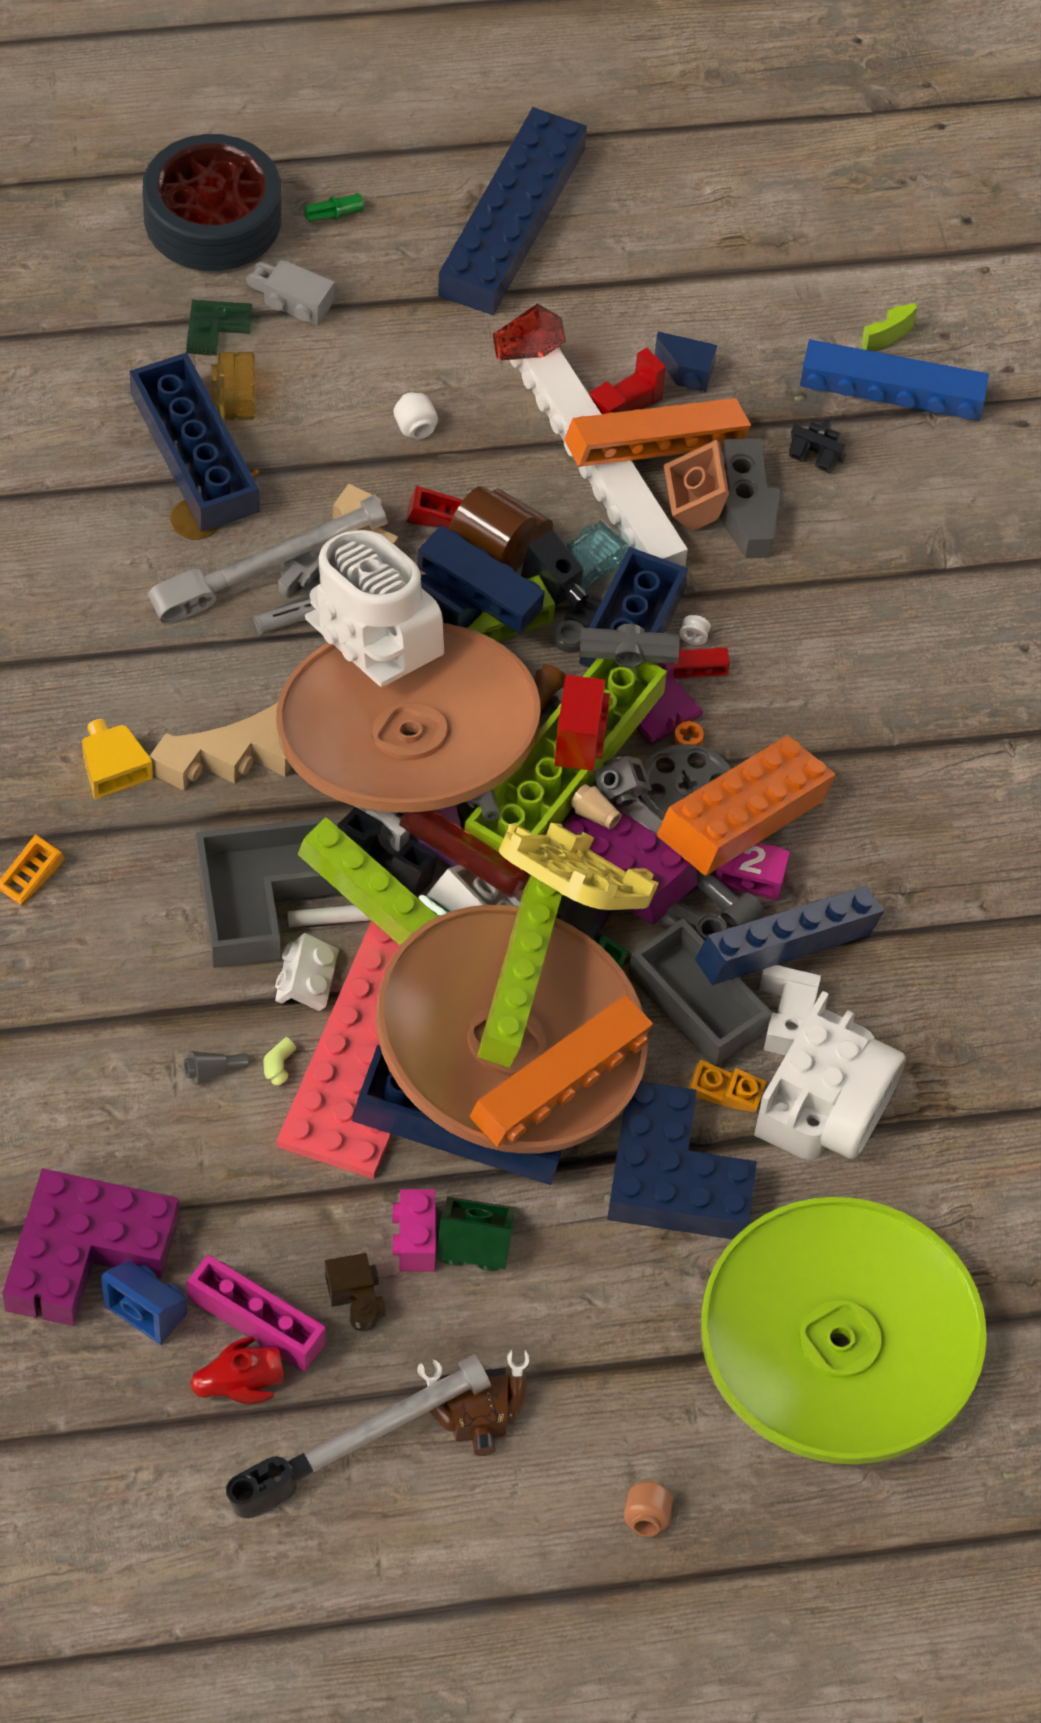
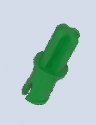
(334, 208)

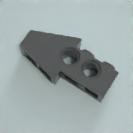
(750, 506)

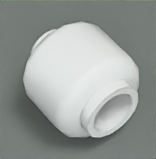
(415, 415)

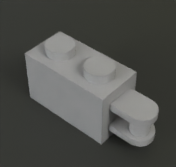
(294, 290)

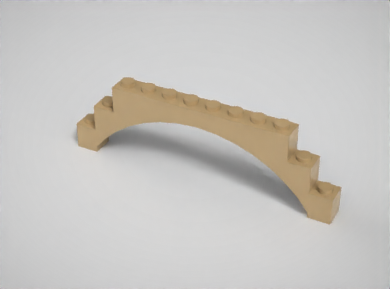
(233, 748)

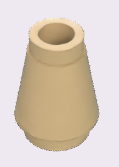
(595, 806)

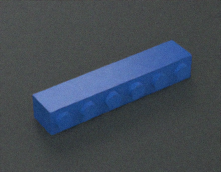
(894, 380)

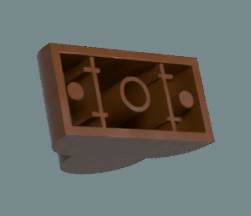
(499, 524)

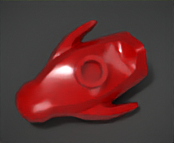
(240, 1373)

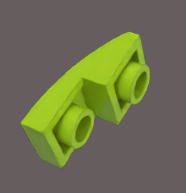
(897, 324)

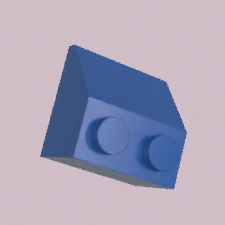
(143, 1300)

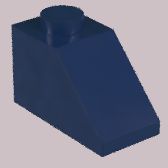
(686, 360)

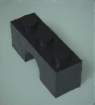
(410, 865)

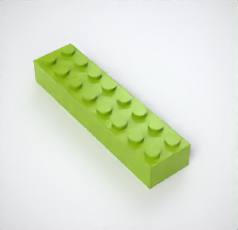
(544, 792)

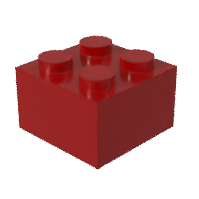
(581, 722)

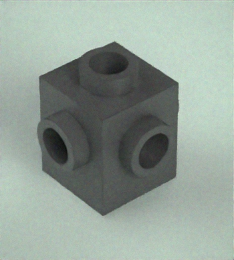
(622, 780)

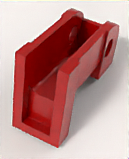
(636, 390)

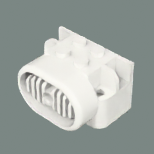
(375, 606)
(829, 1087)

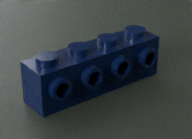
(480, 579)

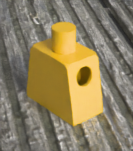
(114, 759)

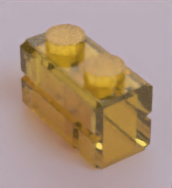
(235, 385)

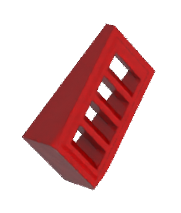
(431, 499)

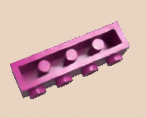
(256, 1312)

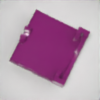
(669, 711)

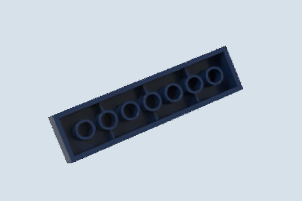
(512, 211)

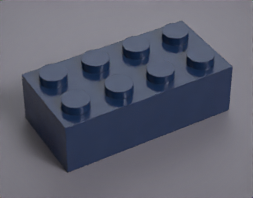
(640, 594)

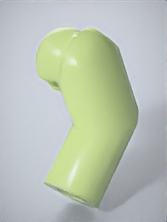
(274, 1061)

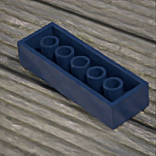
(194, 442)
(388, 1109)

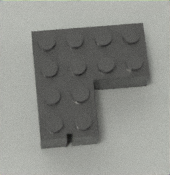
(243, 877)

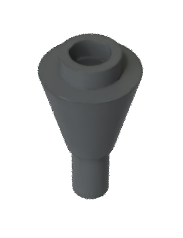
(204, 1065)

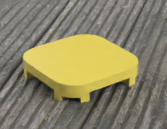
(575, 871)

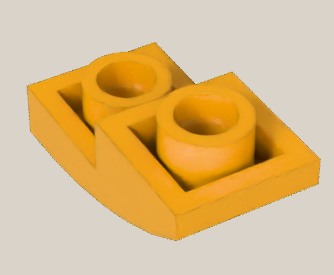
(732, 1090)

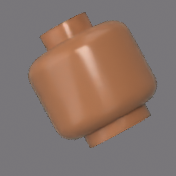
(648, 1508)

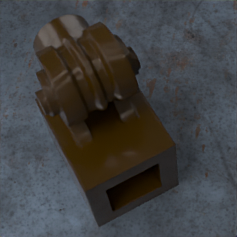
(353, 1281)

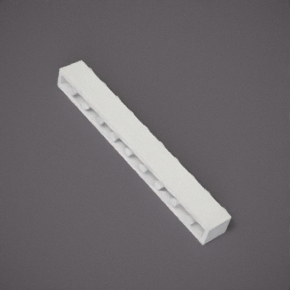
(615, 484)

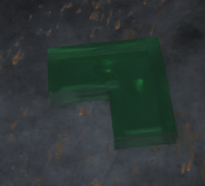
(210, 319)

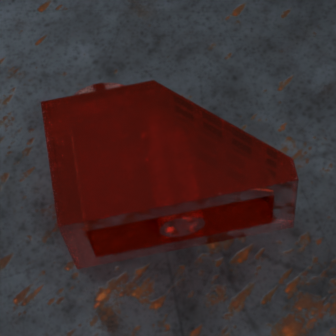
(530, 335)

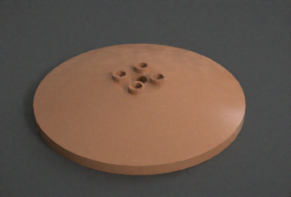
(470, 715)
(437, 1009)

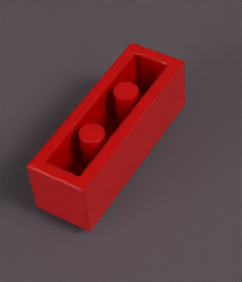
(702, 663)

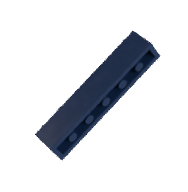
(789, 935)

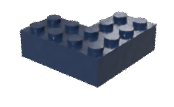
(667, 1184)

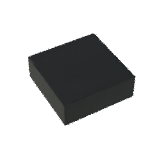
(584, 613)

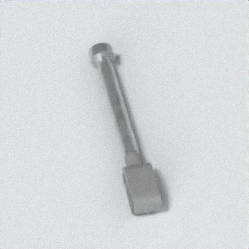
(195, 591)

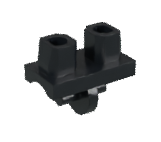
(820, 440)

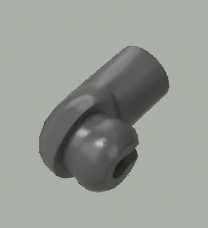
(488, 805)

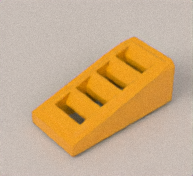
(28, 855)

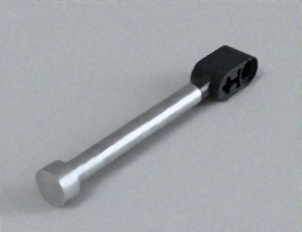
(469, 1377)

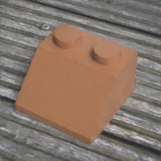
(697, 486)

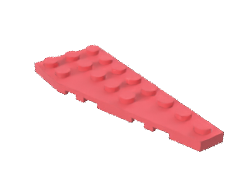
(325, 1103)

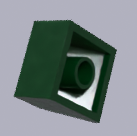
(475, 1233)

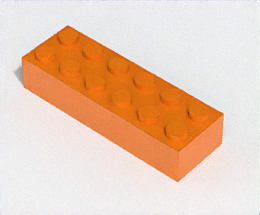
(745, 805)

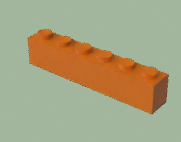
(654, 431)
(561, 1071)

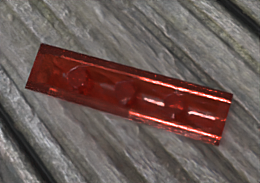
(465, 850)

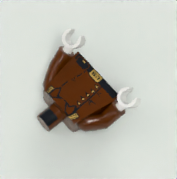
(486, 1413)

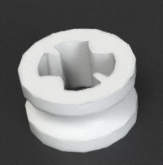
(695, 630)

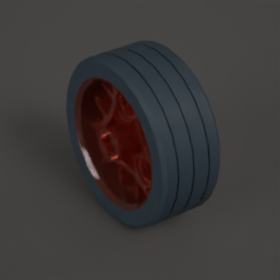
(212, 202)

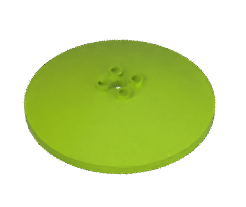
(852, 1273)

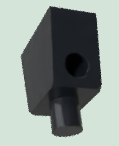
(556, 568)

